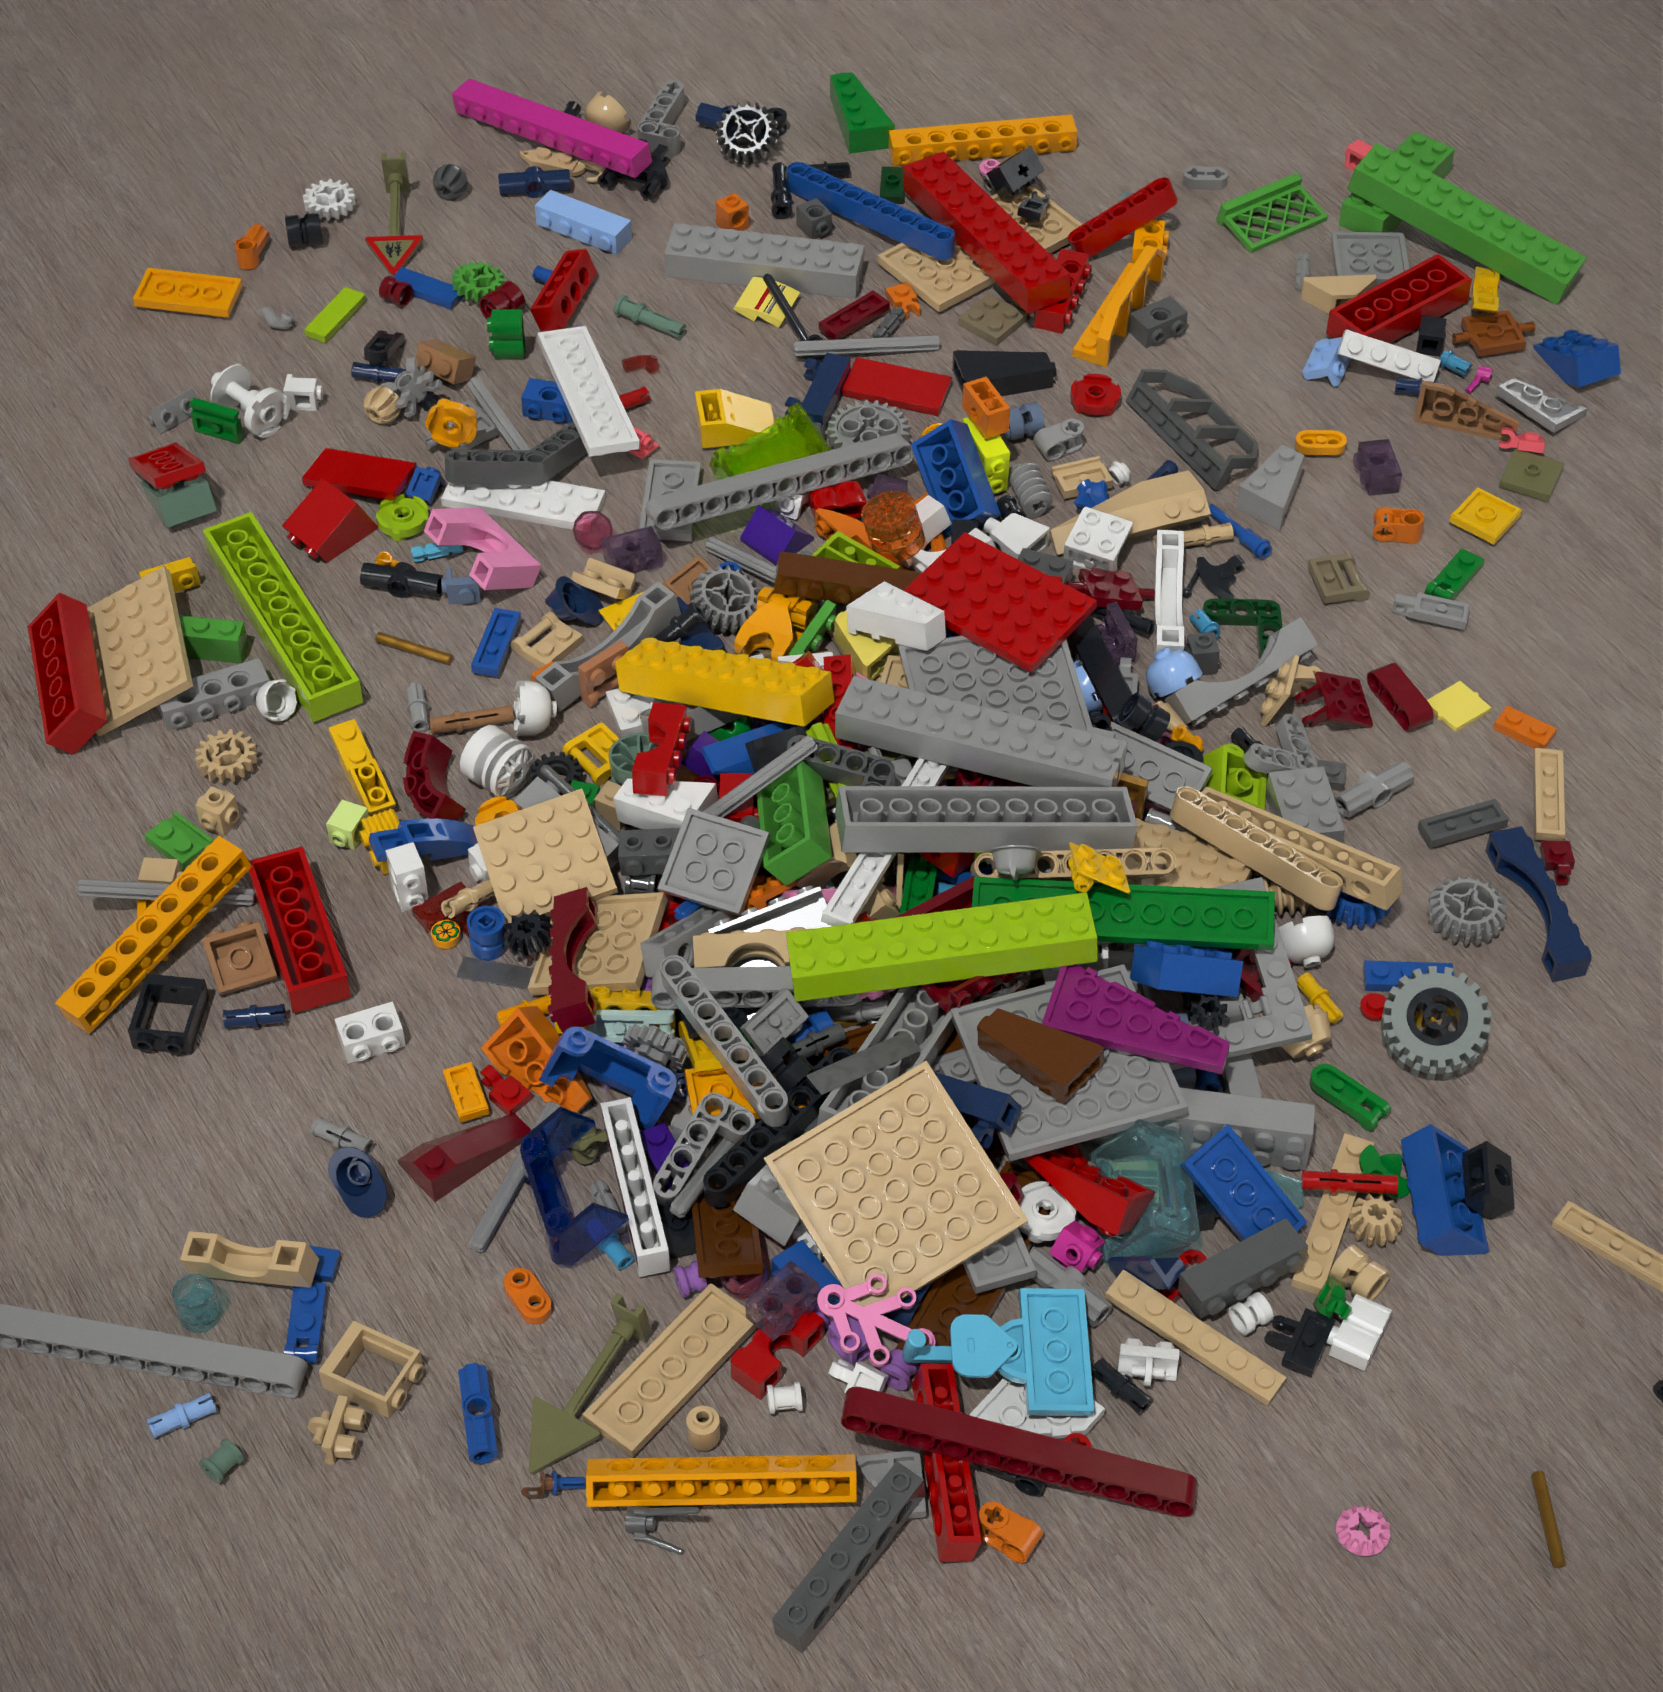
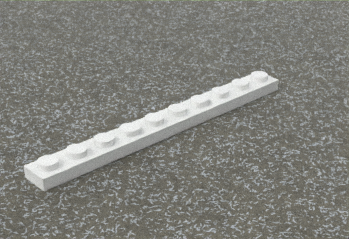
(871, 866)

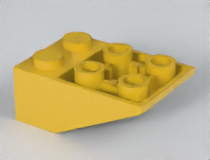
(729, 417)

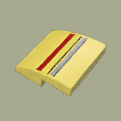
(760, 302)

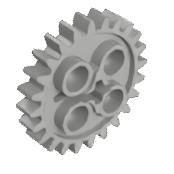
(865, 423)

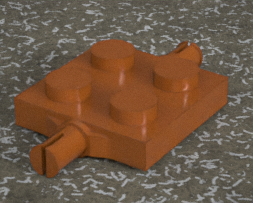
(1493, 333)

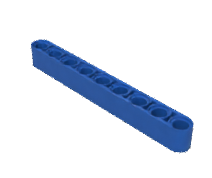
(872, 211)

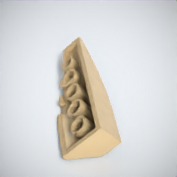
(1150, 505)

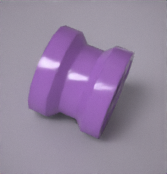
(688, 1279)
(899, 1370)

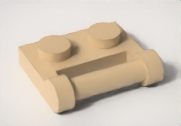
(552, 647)

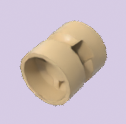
(1357, 1272)

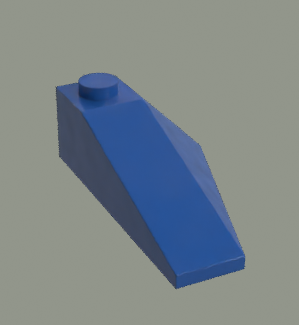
(731, 754)

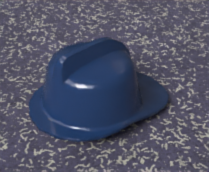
(574, 601)
(358, 1181)

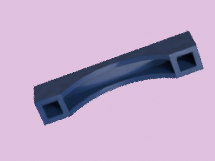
(1516, 859)

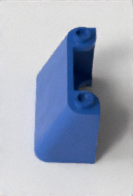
(643, 1079)

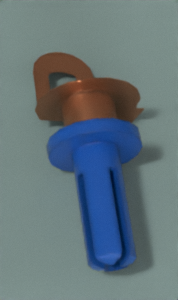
(553, 1483)

